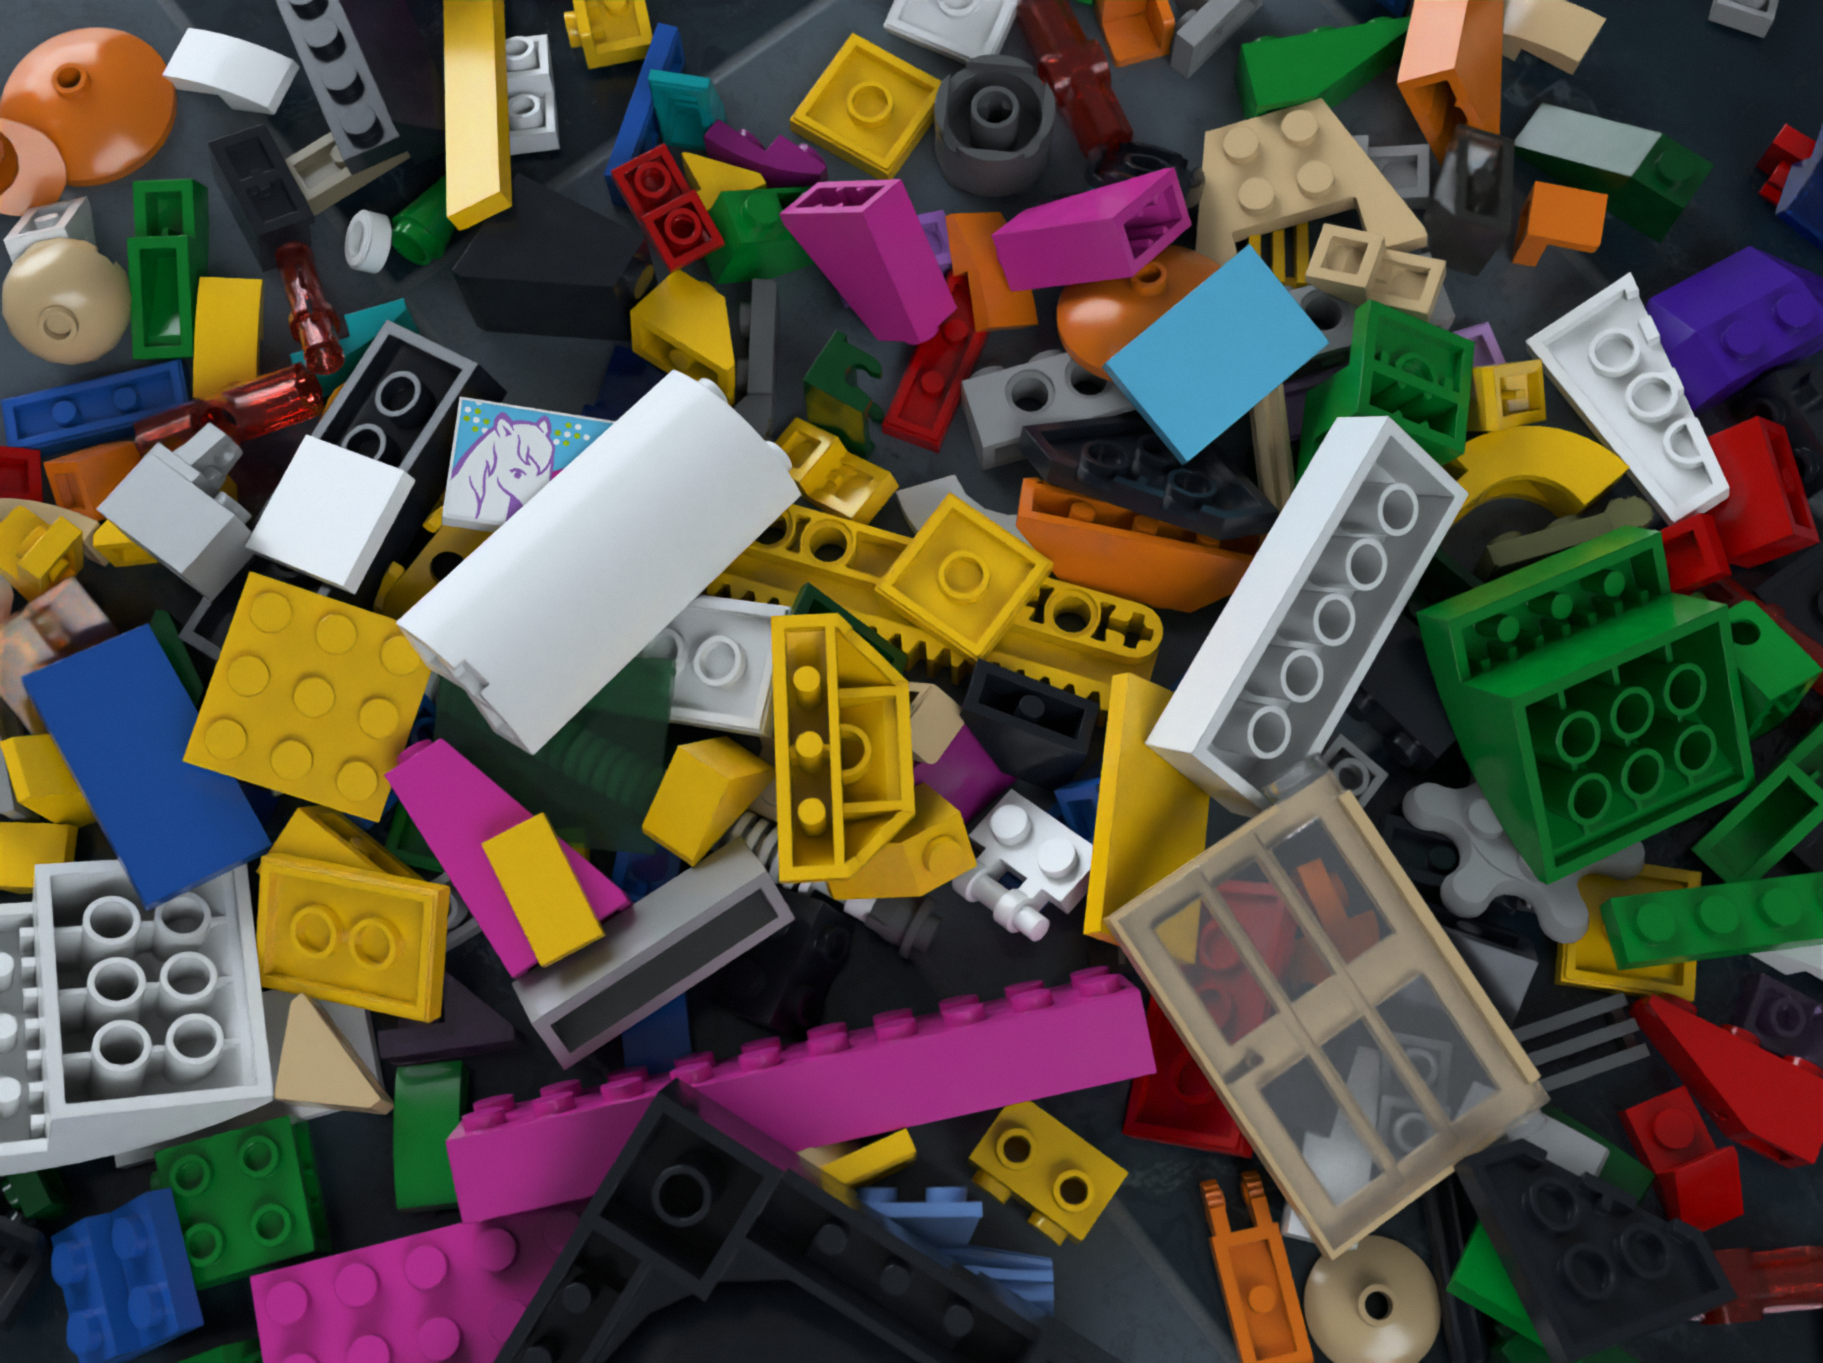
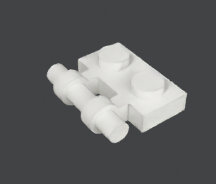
(1035, 850)

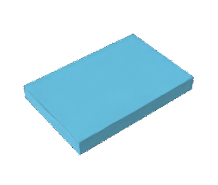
(1215, 354)

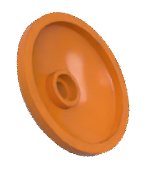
(107, 120)
(1108, 314)

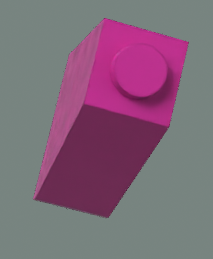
(1093, 233)
(874, 255)

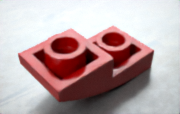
(667, 208)

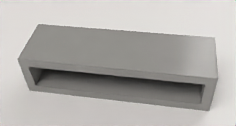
(653, 952)

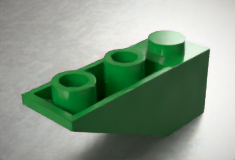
(1315, 65)
(755, 236)

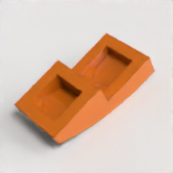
(976, 257)

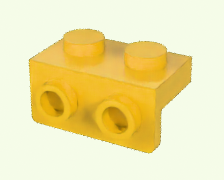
(609, 30)

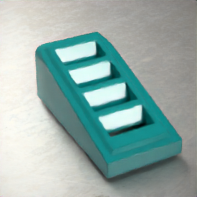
(685, 107)

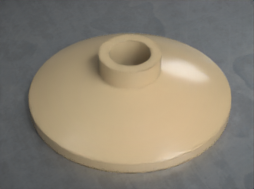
(1337, 1311)

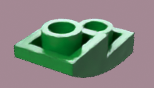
(426, 1111)

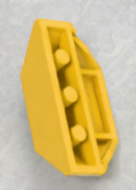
(837, 748)

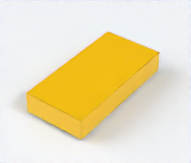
(543, 890)

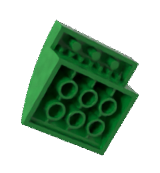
(1591, 699)

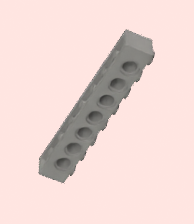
(1050, 377)

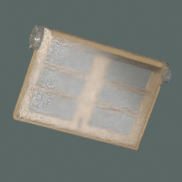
(1329, 1009)

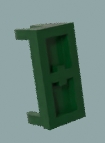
(836, 400)

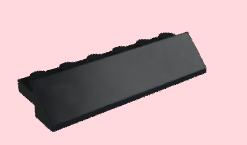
(370, 78)

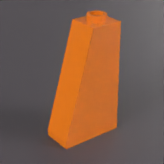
(1453, 67)

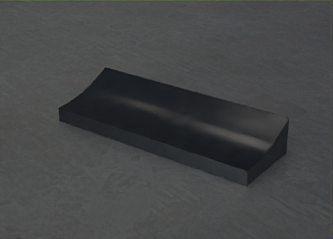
(395, 411)

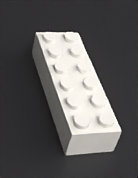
(1309, 612)

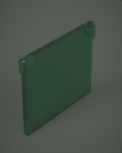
(595, 771)

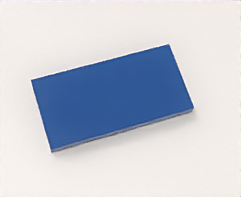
(123, 737)

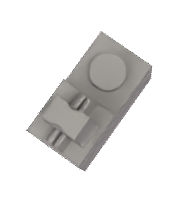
(179, 516)

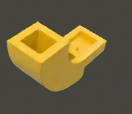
(1536, 465)

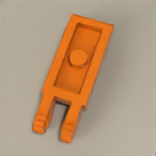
(1256, 1278)

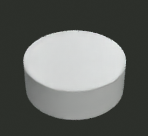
(368, 241)

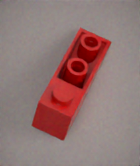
(1745, 1090)

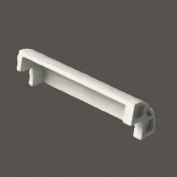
(601, 559)

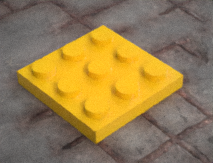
(310, 698)

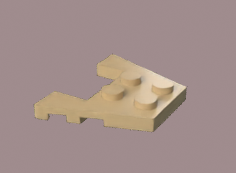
(1291, 172)

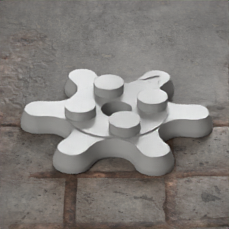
(1494, 866)

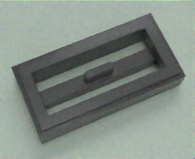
(1619, 1029)

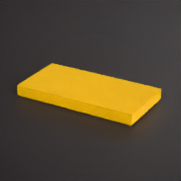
(1146, 809)

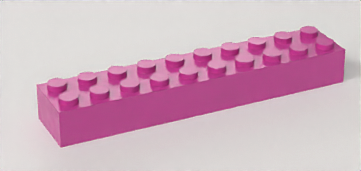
(815, 1089)

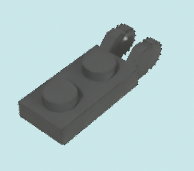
(759, 372)

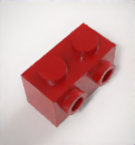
(1766, 499)

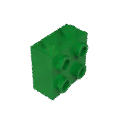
(246, 1200)

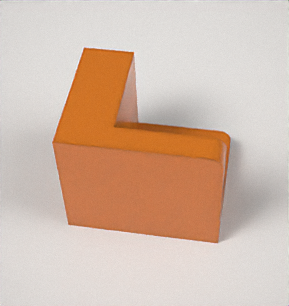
(1135, 29)
(1558, 218)
(89, 475)

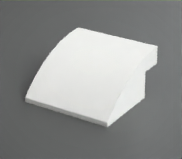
(124, 1015)

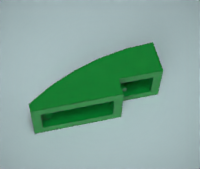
(166, 266)
(1770, 816)

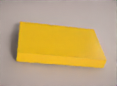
(352, 936)

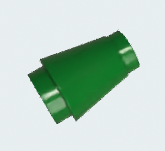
(423, 227)

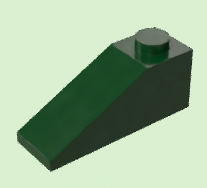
(1639, 169)

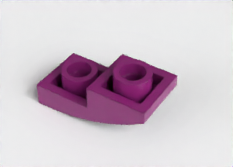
(780, 164)

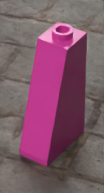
(458, 811)

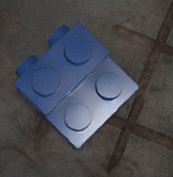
(126, 1280)

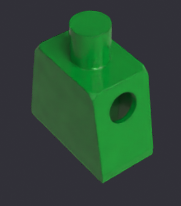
(1770, 668)

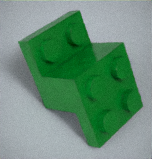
(1400, 372)

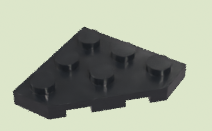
(1132, 468)
(1585, 1254)

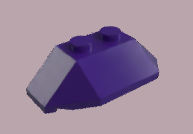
(1738, 324)

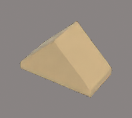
(322, 1066)

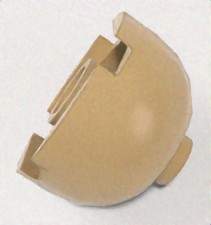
(66, 301)

